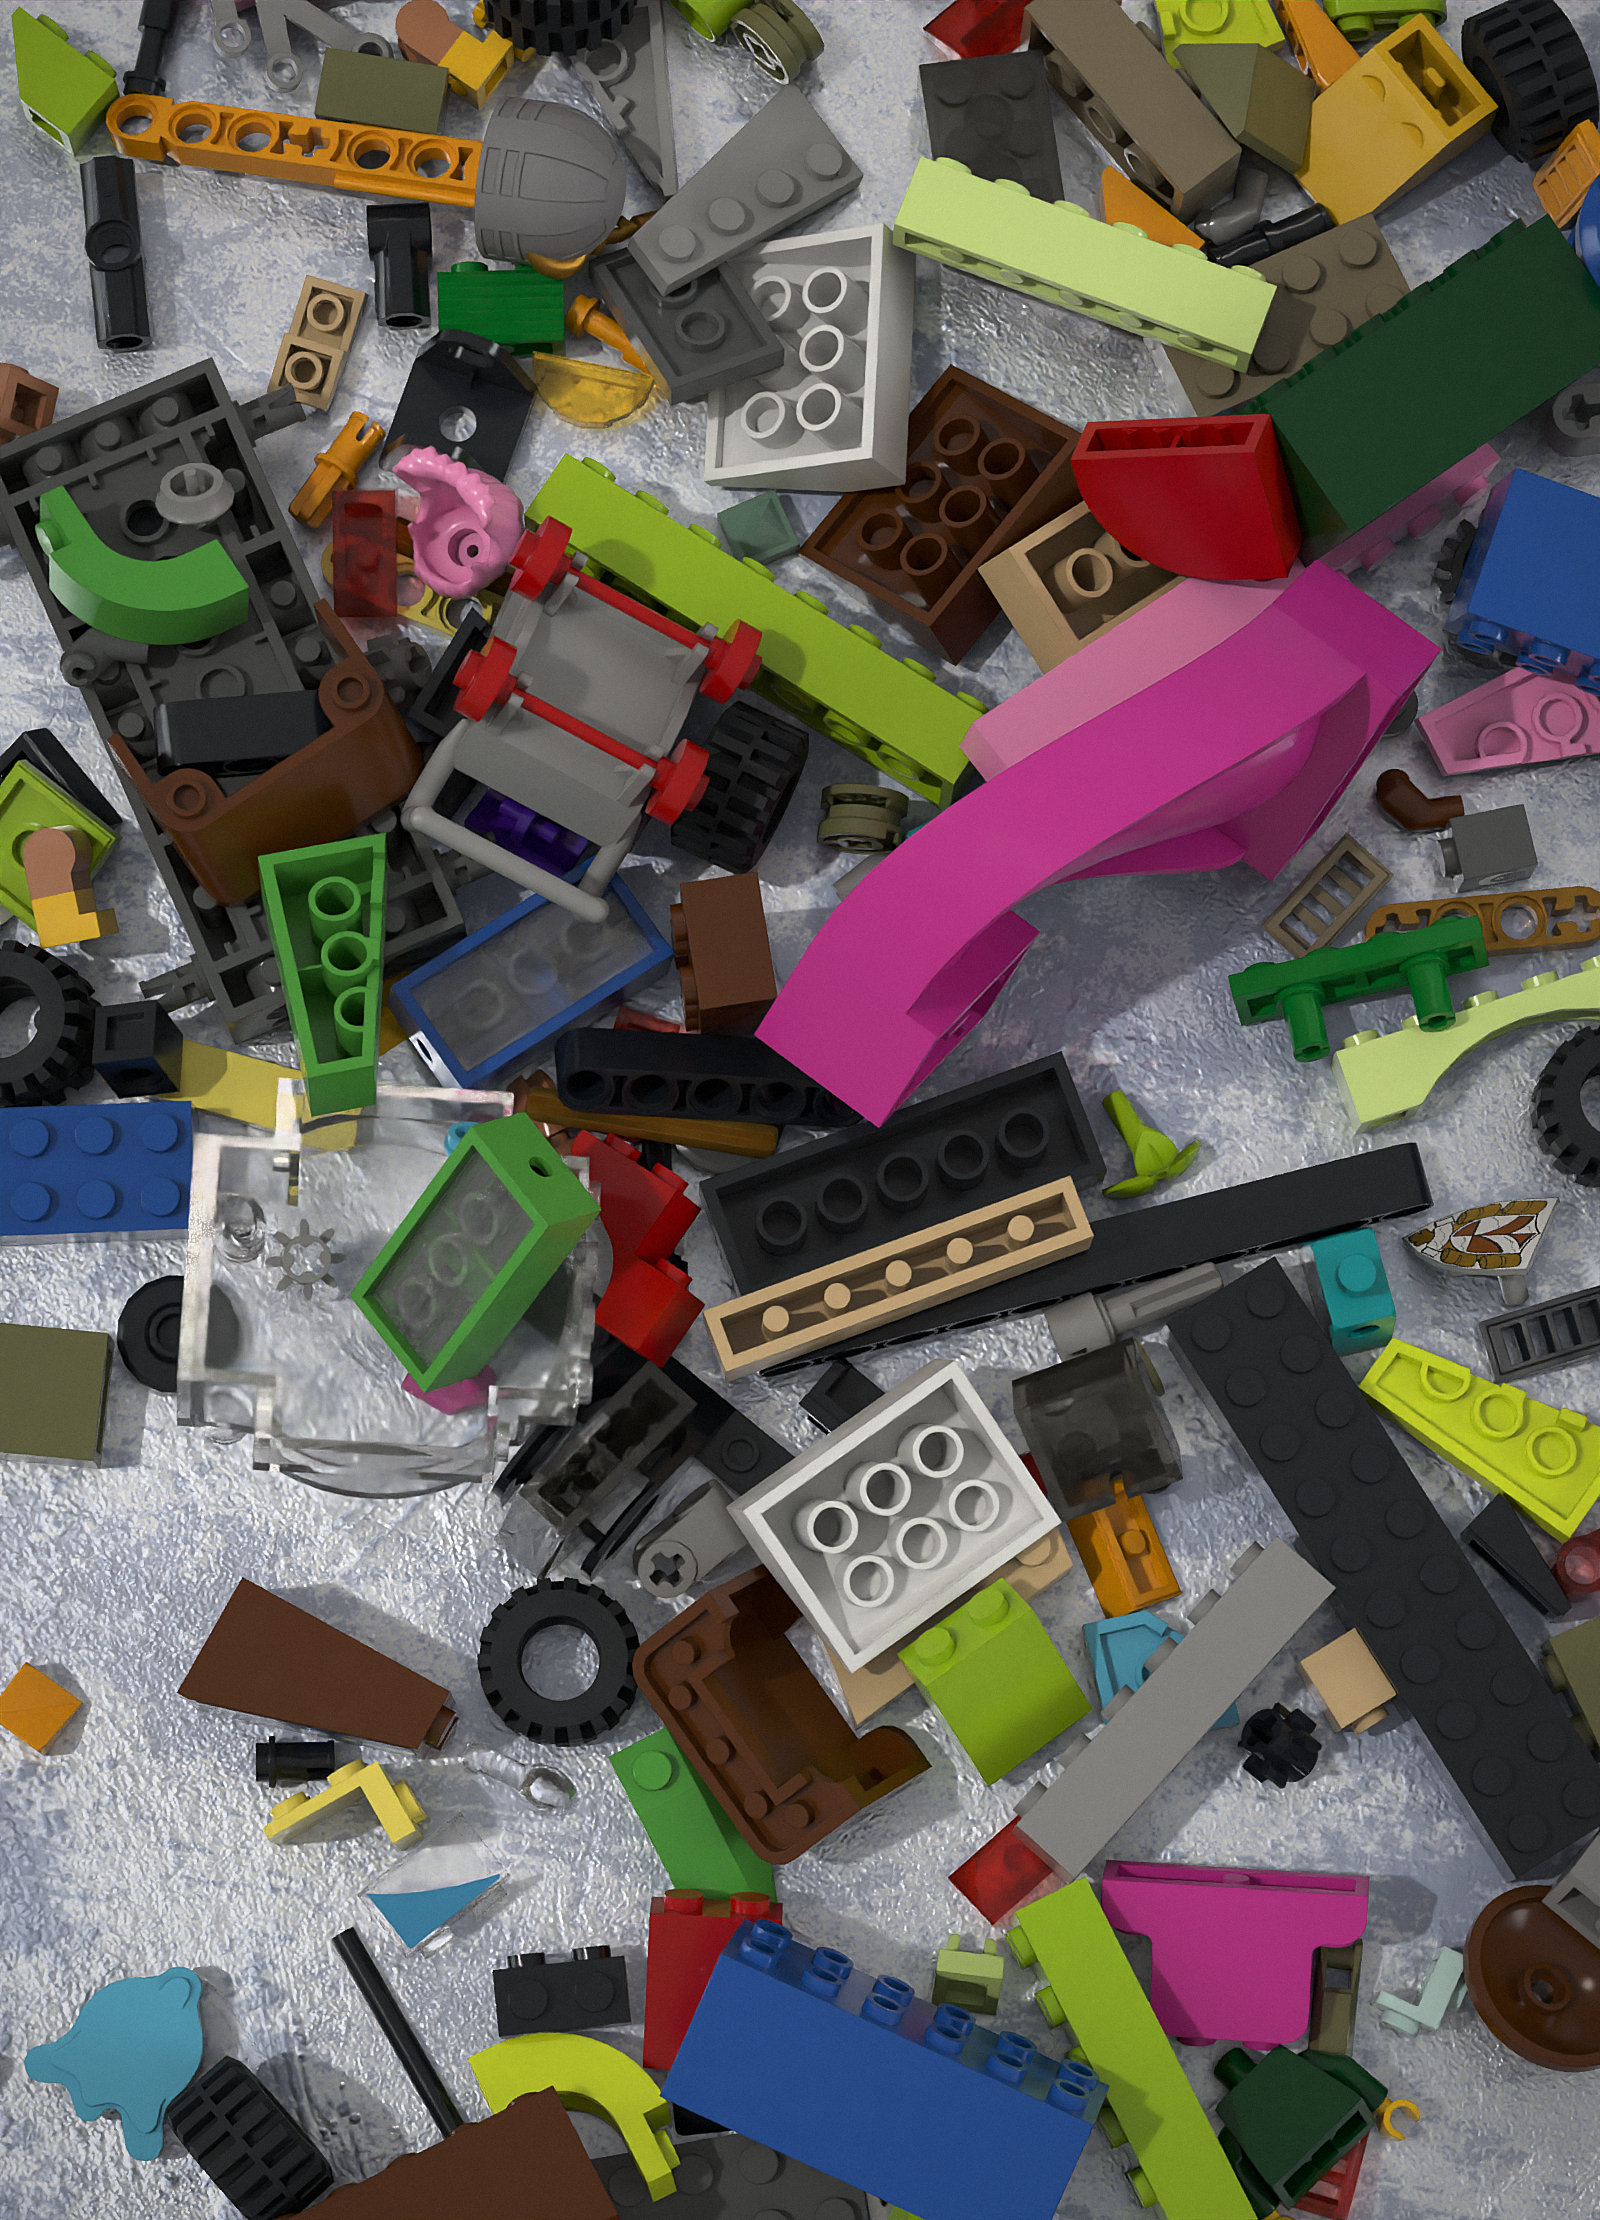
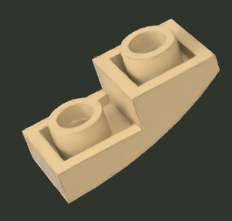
(318, 341)

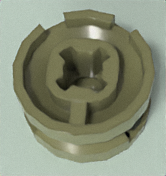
(778, 37)
(862, 818)

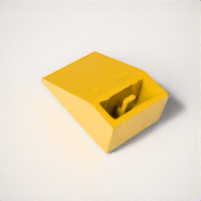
(1391, 123)

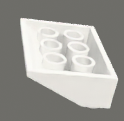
(844, 389)
(894, 1513)

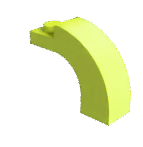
(588, 2080)

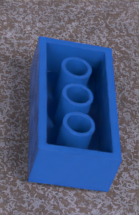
(96, 1172)

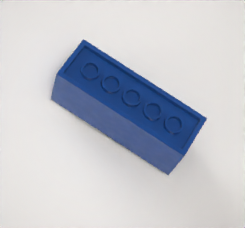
(1534, 580)
(881, 2084)

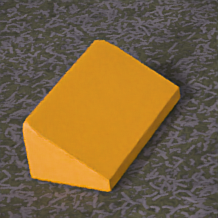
(1124, 1556)

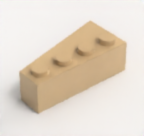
(886, 1678)

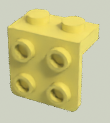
(393, 1804)

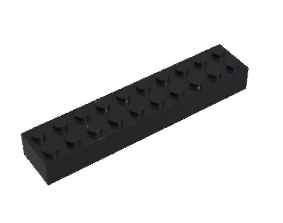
(1394, 1567)

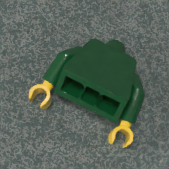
(1296, 2120)

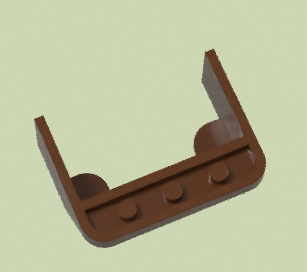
(303, 801)

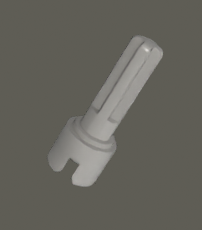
(1090, 1324)

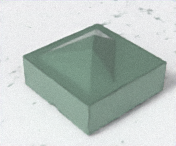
(759, 529)

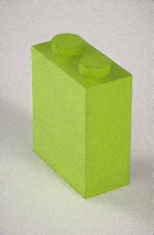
(995, 1681)

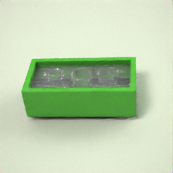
(474, 1251)

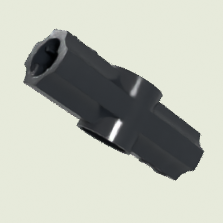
(119, 287)

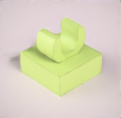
(968, 1978)

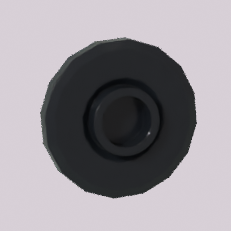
(151, 1333)

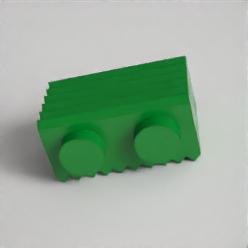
(505, 306)

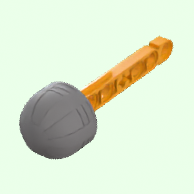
(536, 183)

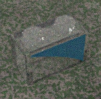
(436, 1888)

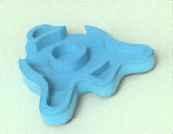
(130, 2053)

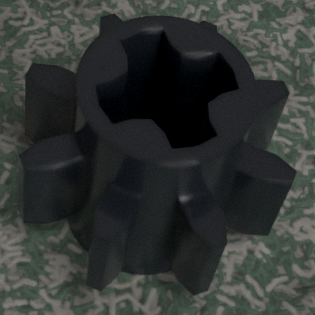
(1279, 1745)

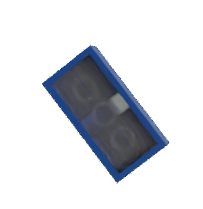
(525, 983)

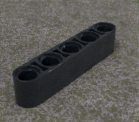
(690, 1079)

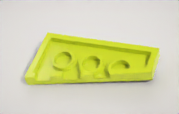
(1492, 1433)

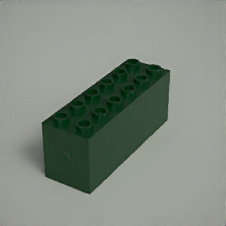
(1432, 380)

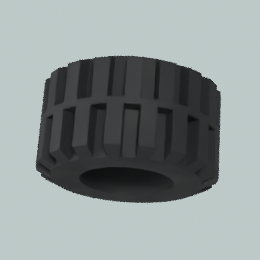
(559, 23)
(1534, 73)
(752, 779)
(64, 1032)
(1559, 1107)
(530, 1612)
(249, 2143)

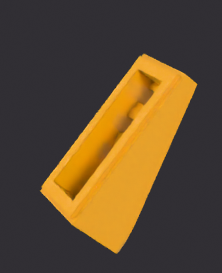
(1315, 42)
(1569, 174)

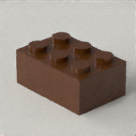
(723, 955)

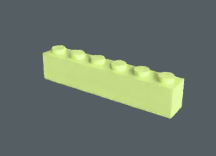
(1084, 263)

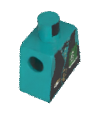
(1349, 1290)

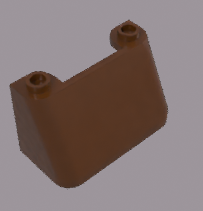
(764, 1723)

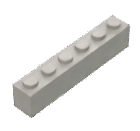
(1172, 1709)

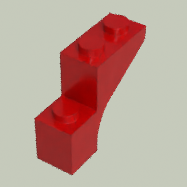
(645, 1221)

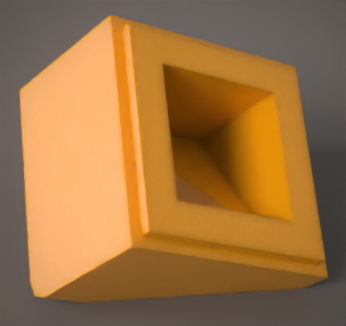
(36, 1708)

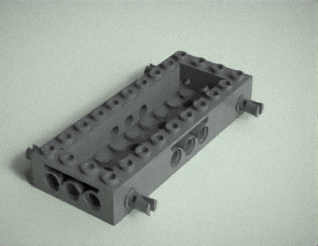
(111, 467)

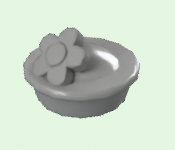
(194, 495)

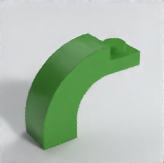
(134, 598)

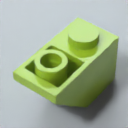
(58, 85)

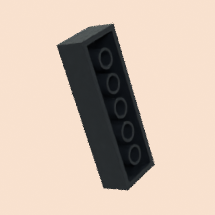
(901, 1177)

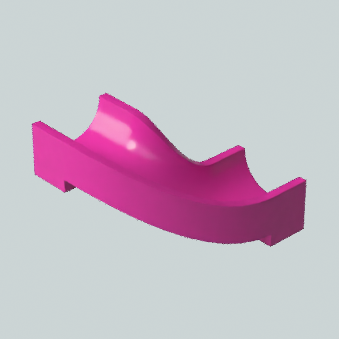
(1182, 778)

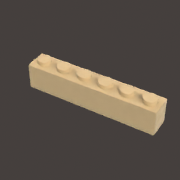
(897, 1279)

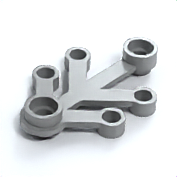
(276, 39)

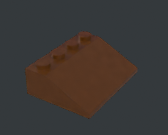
(975, 485)

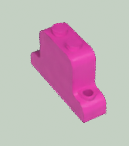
(1233, 1943)

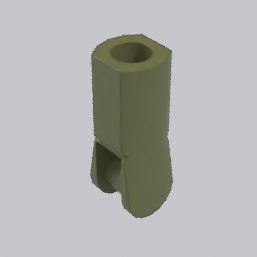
(1335, 2008)

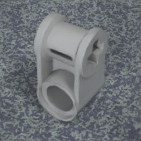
(697, 1535)

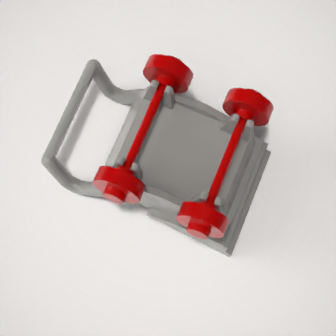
(579, 716)

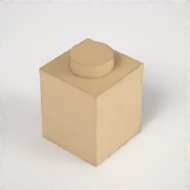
(1347, 1683)

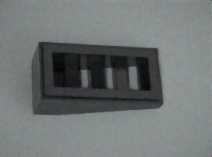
(1568, 1305)
(1509, 1550)

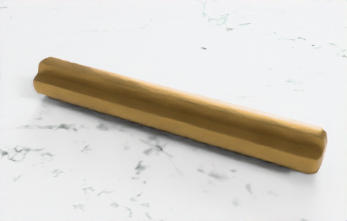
(722, 1136)

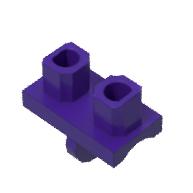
(526, 833)

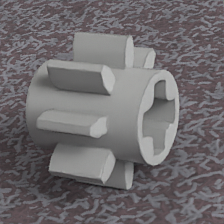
(401, 667)
(324, 1260)

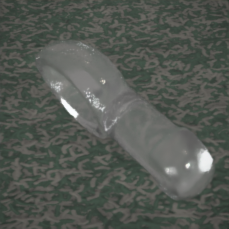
(538, 1785)

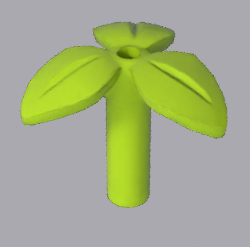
(1152, 1151)

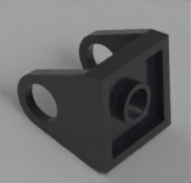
(456, 380)

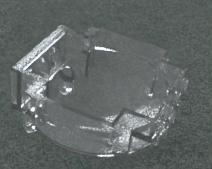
(315, 1373)

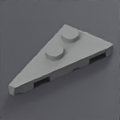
(634, 94)

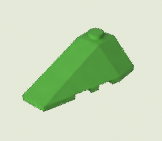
(687, 1823)

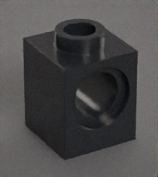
(137, 1049)

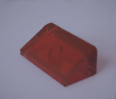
(977, 28)
(999, 1875)

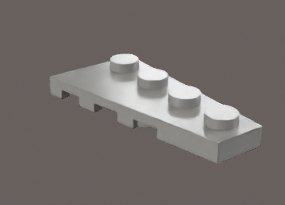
(753, 187)

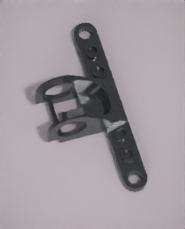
(713, 1437)

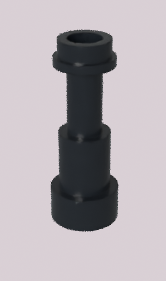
(157, 24)

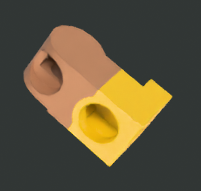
(432, 39)
(61, 887)

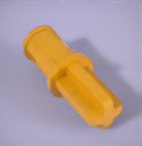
(335, 470)

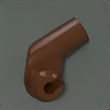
(1410, 807)

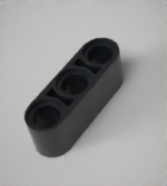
(236, 731)

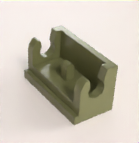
(382, 92)

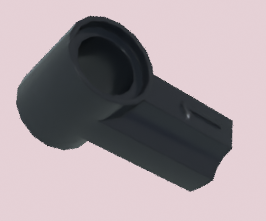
(400, 252)

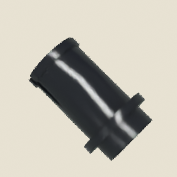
(294, 1761)

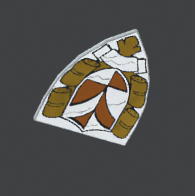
(1488, 1240)

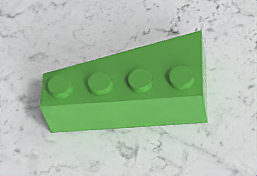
(329, 948)

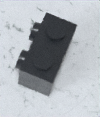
(563, 1995)

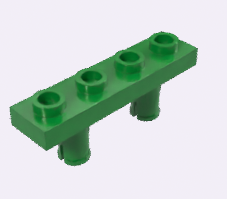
(1337, 975)

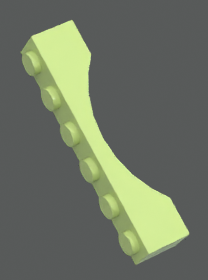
(1394, 1073)

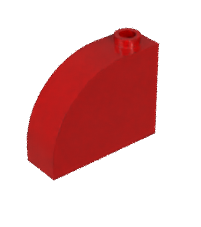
(1193, 494)

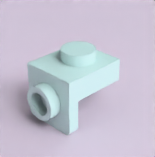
(1441, 1989)

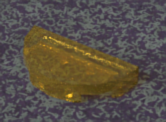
(588, 392)

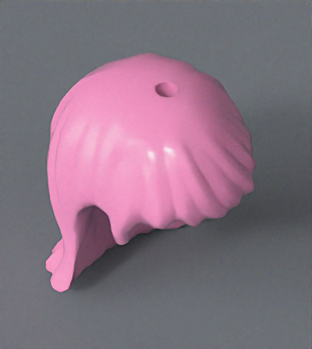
(457, 516)

